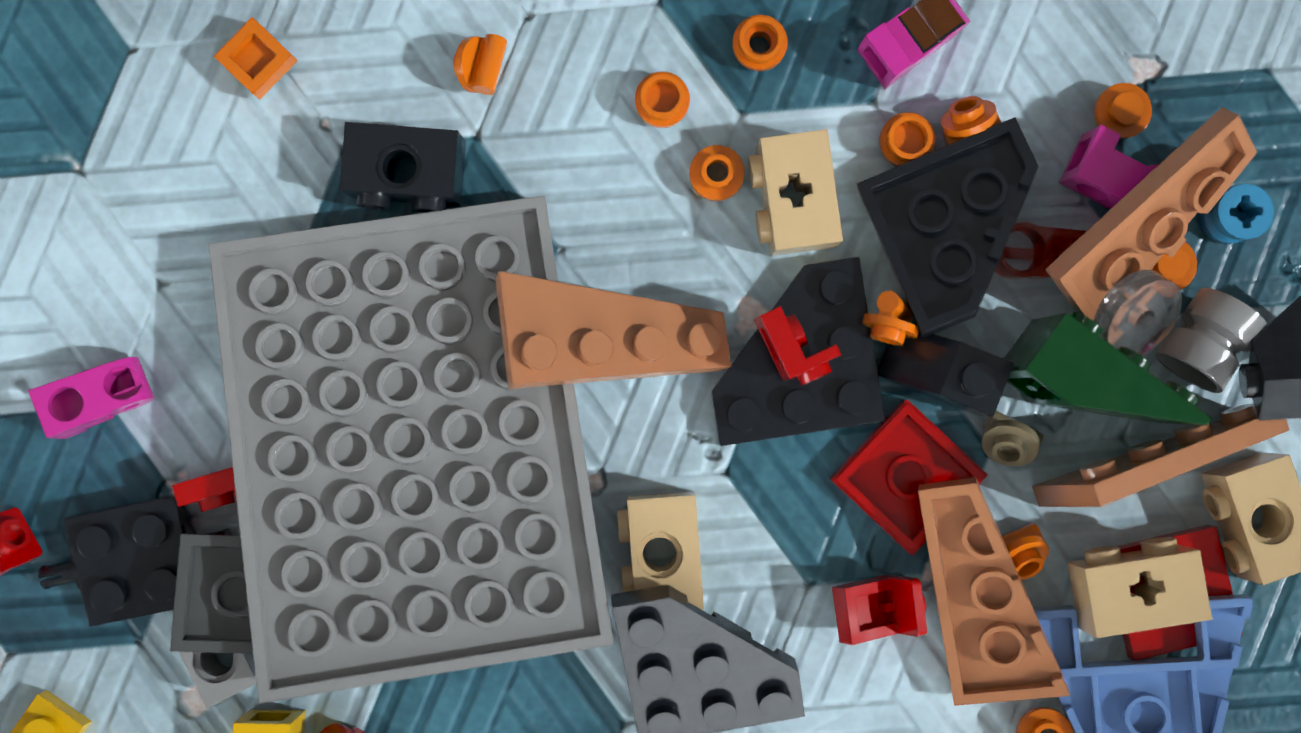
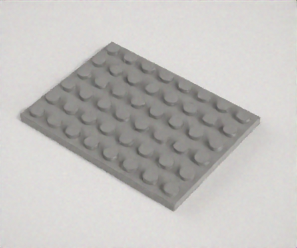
(382, 467)

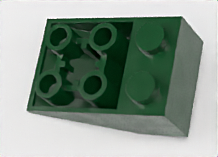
(1070, 367)

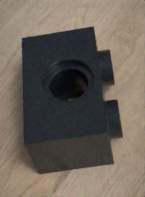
(374, 150)

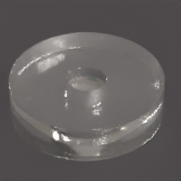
(1139, 311)

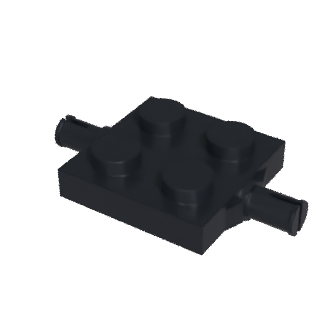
(124, 558)

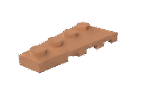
(1154, 213)
(593, 335)
(1158, 460)
(984, 611)

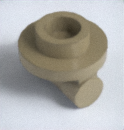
(1010, 440)

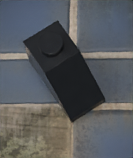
(1275, 367)
(947, 372)

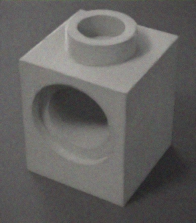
(218, 681)

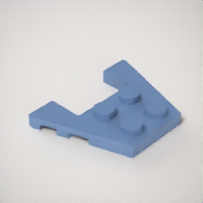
(1150, 693)

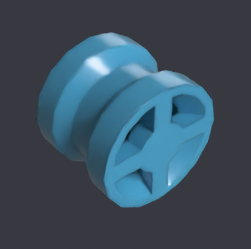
(1225, 222)

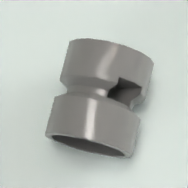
(1212, 336)

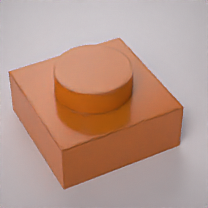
(255, 58)

